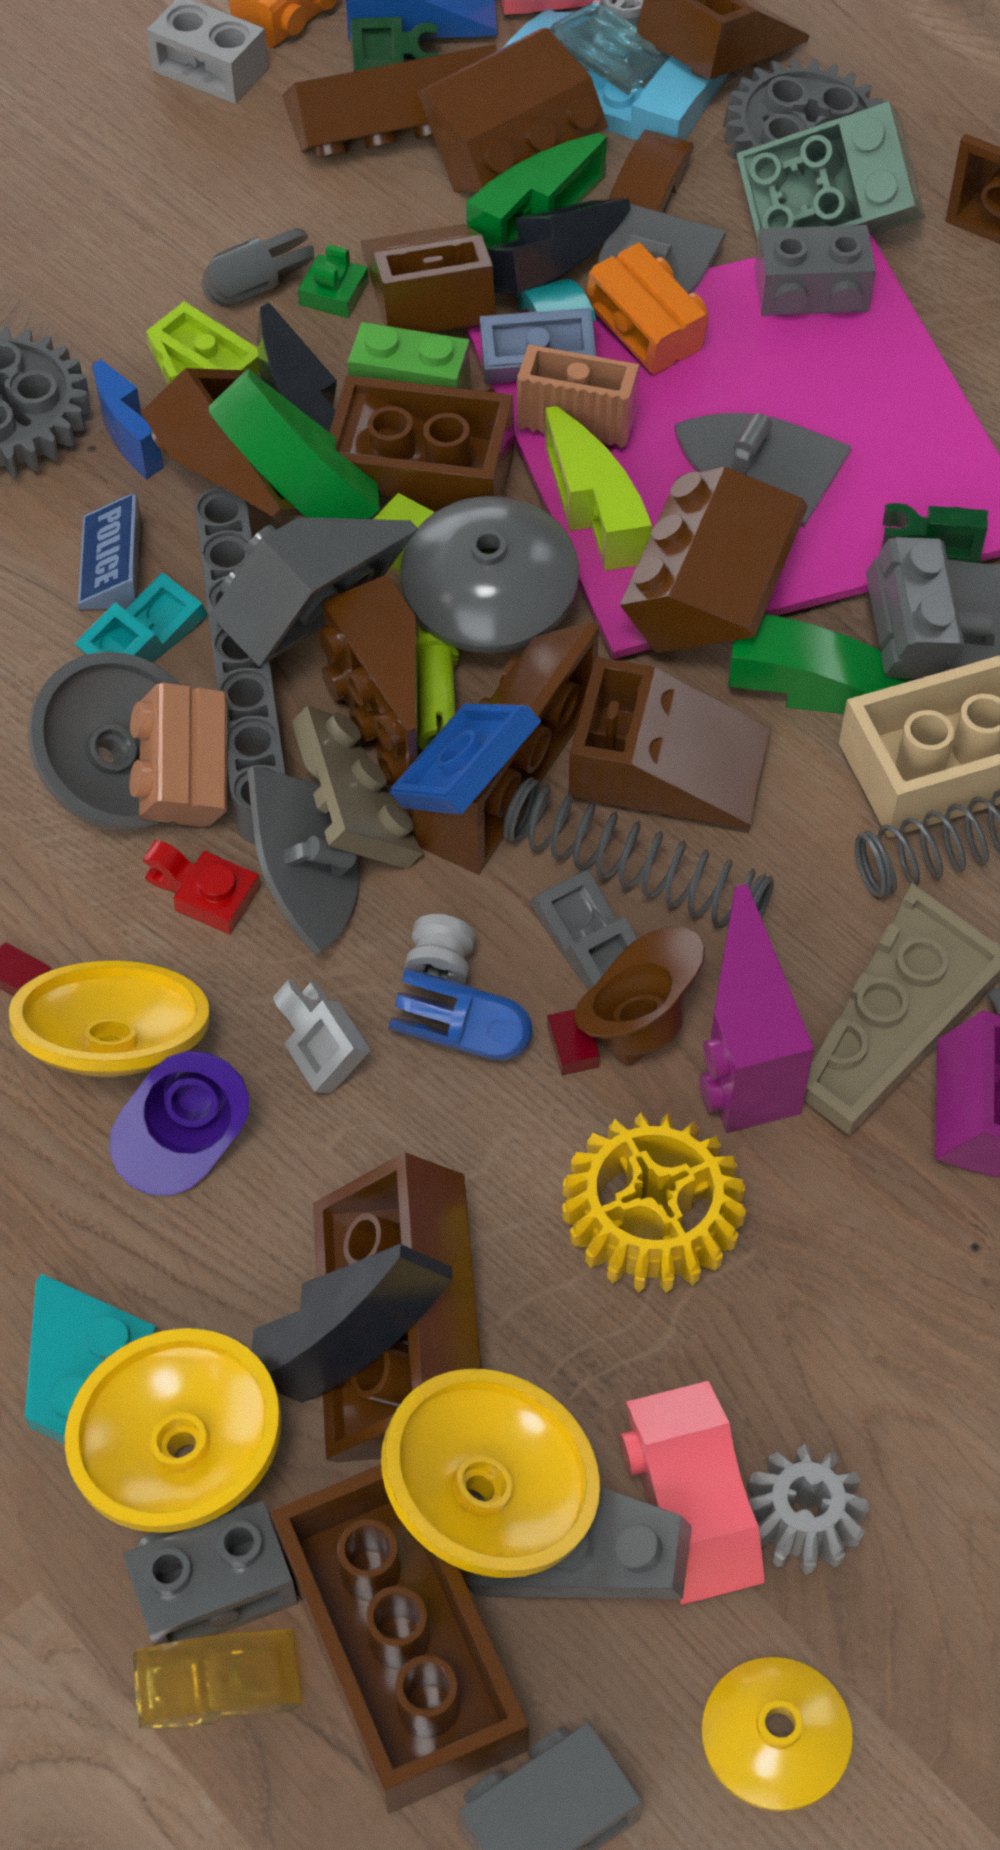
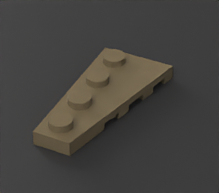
(912, 993)

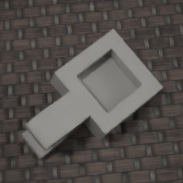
(324, 1037)

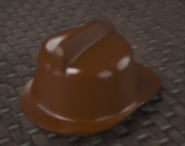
(641, 994)

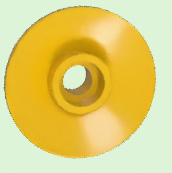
(771, 1769)

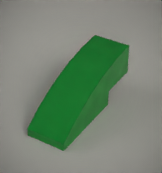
(538, 184)
(293, 452)
(807, 663)

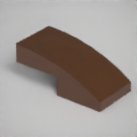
(652, 170)

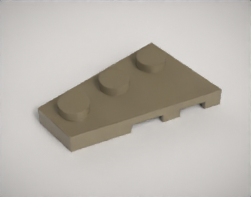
(353, 791)

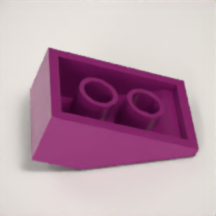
(758, 1039)
(969, 1095)

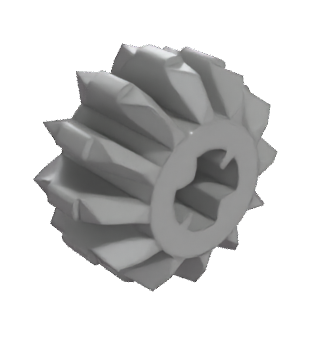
(810, 1486)

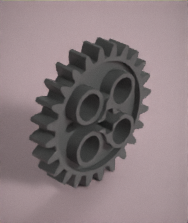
(790, 102)
(39, 399)

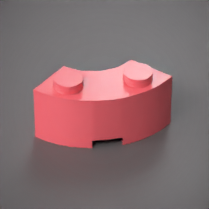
(691, 1469)

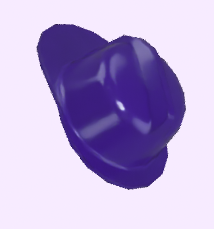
(178, 1123)

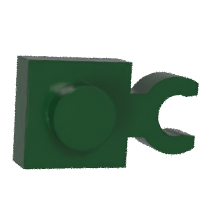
(382, 42)

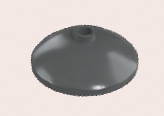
(492, 598)
(89, 708)

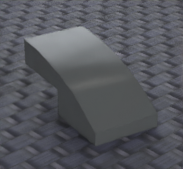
(583, 926)

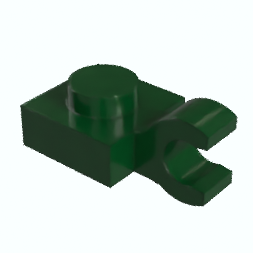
(958, 527)

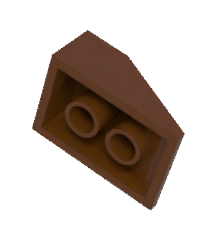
(426, 438)
(195, 440)

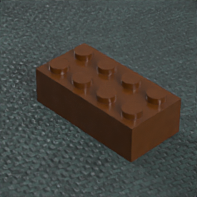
(399, 1642)

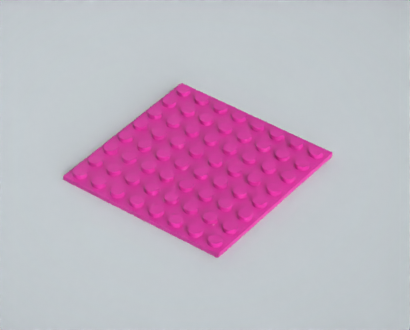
(843, 375)

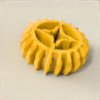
(669, 1171)

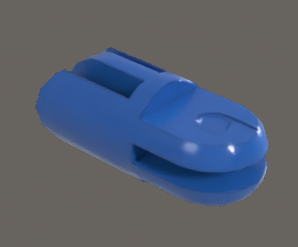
(478, 1022)

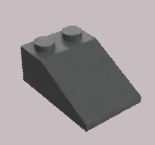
(292, 569)

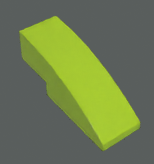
(596, 491)

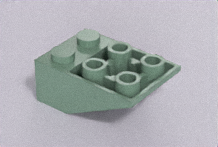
(835, 175)

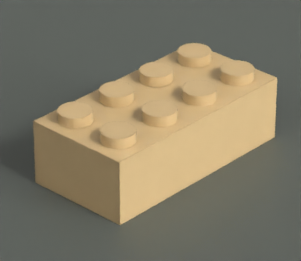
(927, 743)

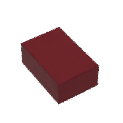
(18, 968)
(572, 1047)

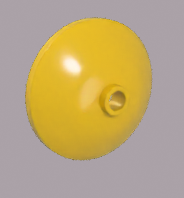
(108, 1017)
(152, 1402)
(508, 1445)

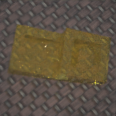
(216, 1677)

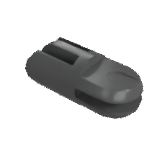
(250, 268)

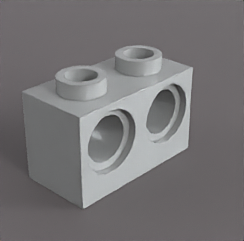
(207, 49)

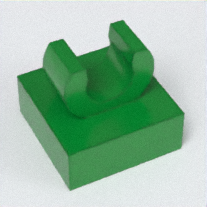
(333, 283)

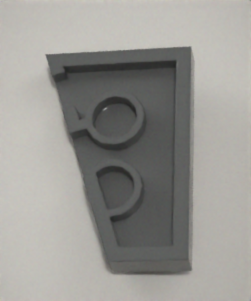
(625, 1554)

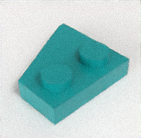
(68, 1342)

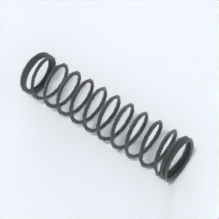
(534, 808)
(884, 863)

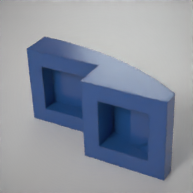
(124, 422)

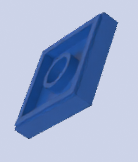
(464, 757)

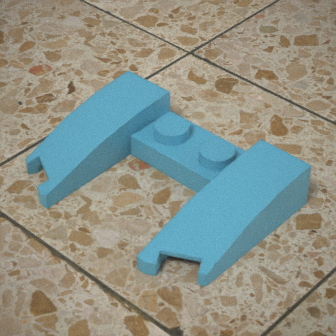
(667, 104)

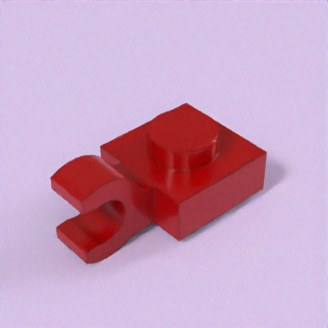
(206, 891)

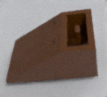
(716, 34)
(431, 278)
(375, 669)
(665, 747)

